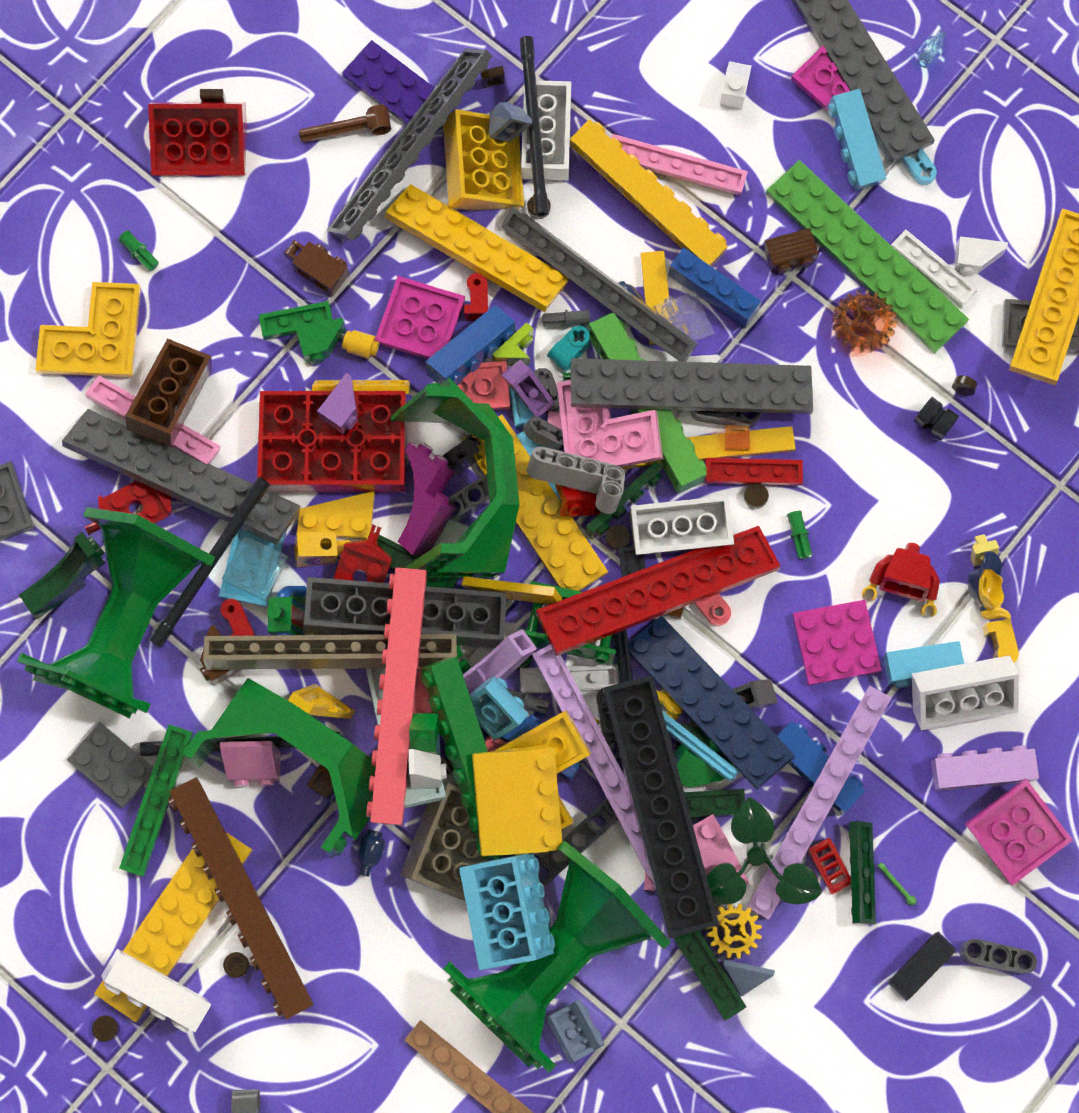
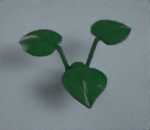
(754, 826)

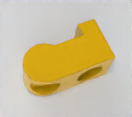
(1002, 638)

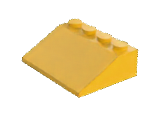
(480, 169)
(517, 800)

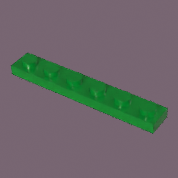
(155, 801)

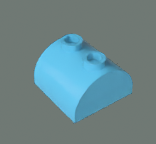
(497, 708)

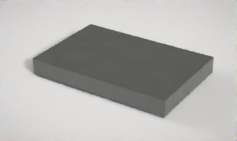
(14, 512)

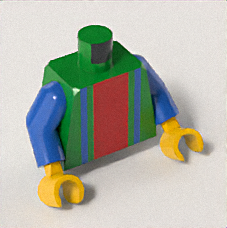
(287, 611)

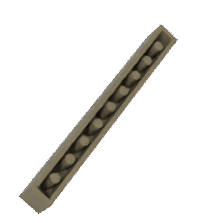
(314, 651)

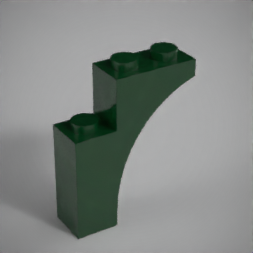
(65, 577)

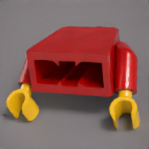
(906, 575)

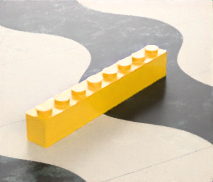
(647, 193)

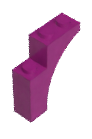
(430, 507)

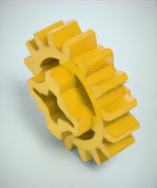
(744, 938)

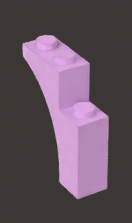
(501, 661)

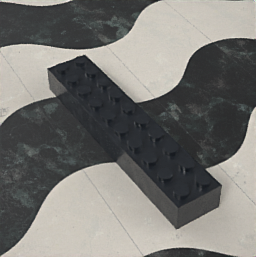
(660, 807)

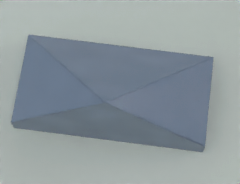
(746, 976)

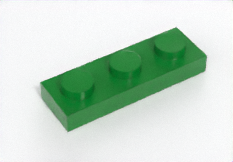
(289, 320)

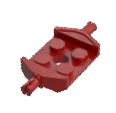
(155, 503)
(364, 556)

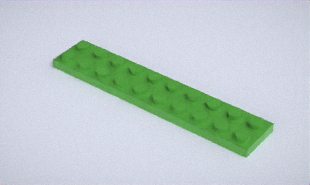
(867, 256)

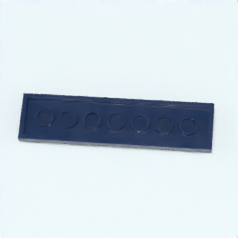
(710, 702)

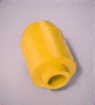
(360, 344)

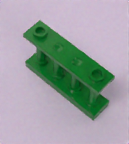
(600, 654)

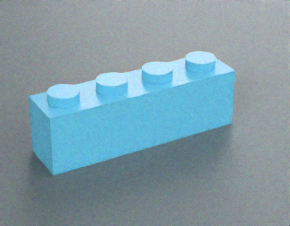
(857, 140)

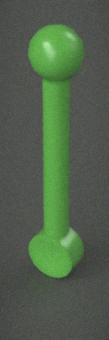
(911, 900)

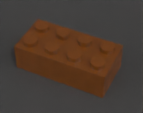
(168, 392)

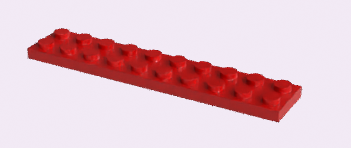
(656, 591)

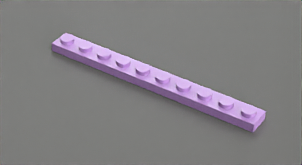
(601, 758)
(821, 796)

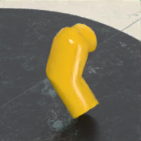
(671, 707)

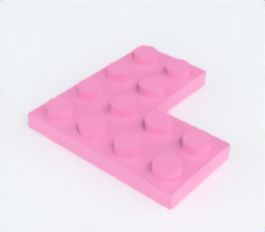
(616, 440)

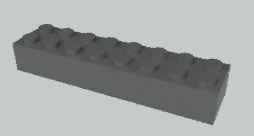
(361, 609)

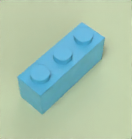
(902, 663)

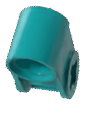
(567, 347)

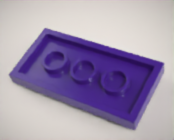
(388, 81)

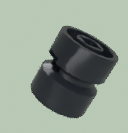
(936, 418)

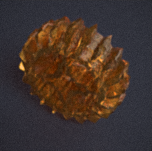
(849, 332)

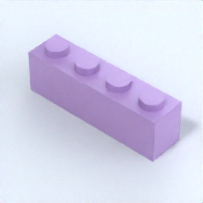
(985, 769)

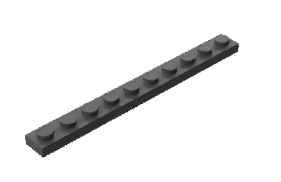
(599, 285)

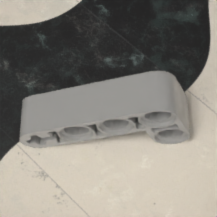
(579, 473)

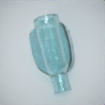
(931, 50)

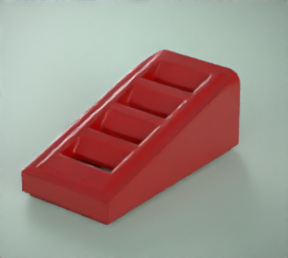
(812, 852)

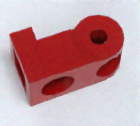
(478, 291)
(236, 616)

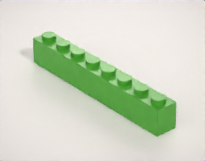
(678, 452)

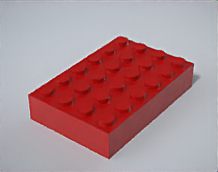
(311, 456)

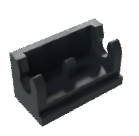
(465, 454)

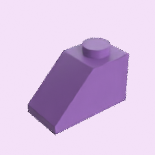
(528, 388)
(340, 406)

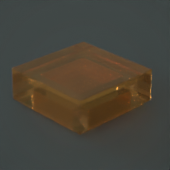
(737, 438)

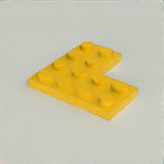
(104, 345)
(568, 745)

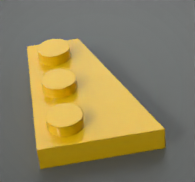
(346, 516)
(319, 702)

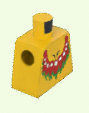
(310, 552)

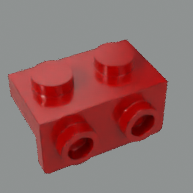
(576, 502)

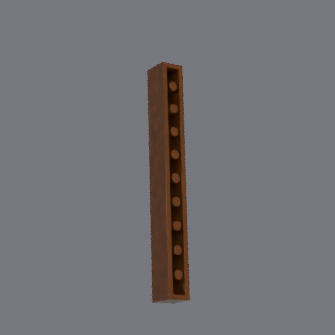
(241, 897)

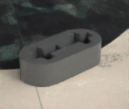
(551, 387)
(544, 433)

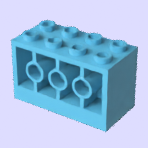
(507, 911)

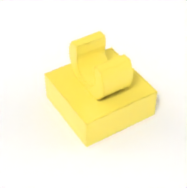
(981, 547)

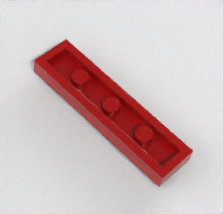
(754, 471)

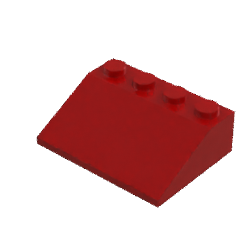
(197, 138)

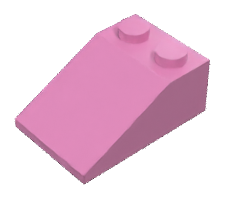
(251, 762)
(715, 846)

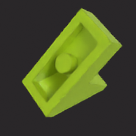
(511, 349)

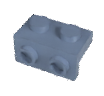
(575, 1031)

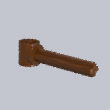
(376, 120)

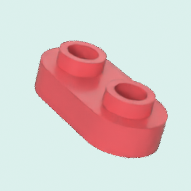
(709, 605)

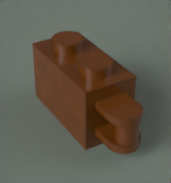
(318, 266)

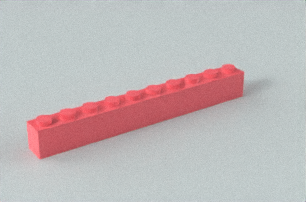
(398, 696)

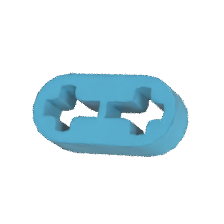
(915, 170)

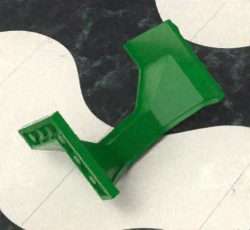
(487, 542)
(143, 570)
(261, 711)
(590, 921)

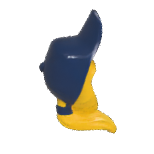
(986, 587)

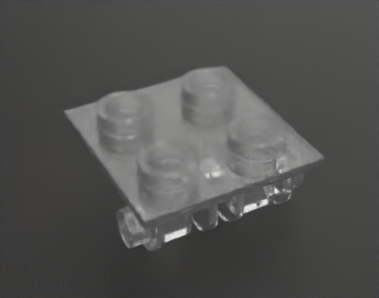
(687, 315)

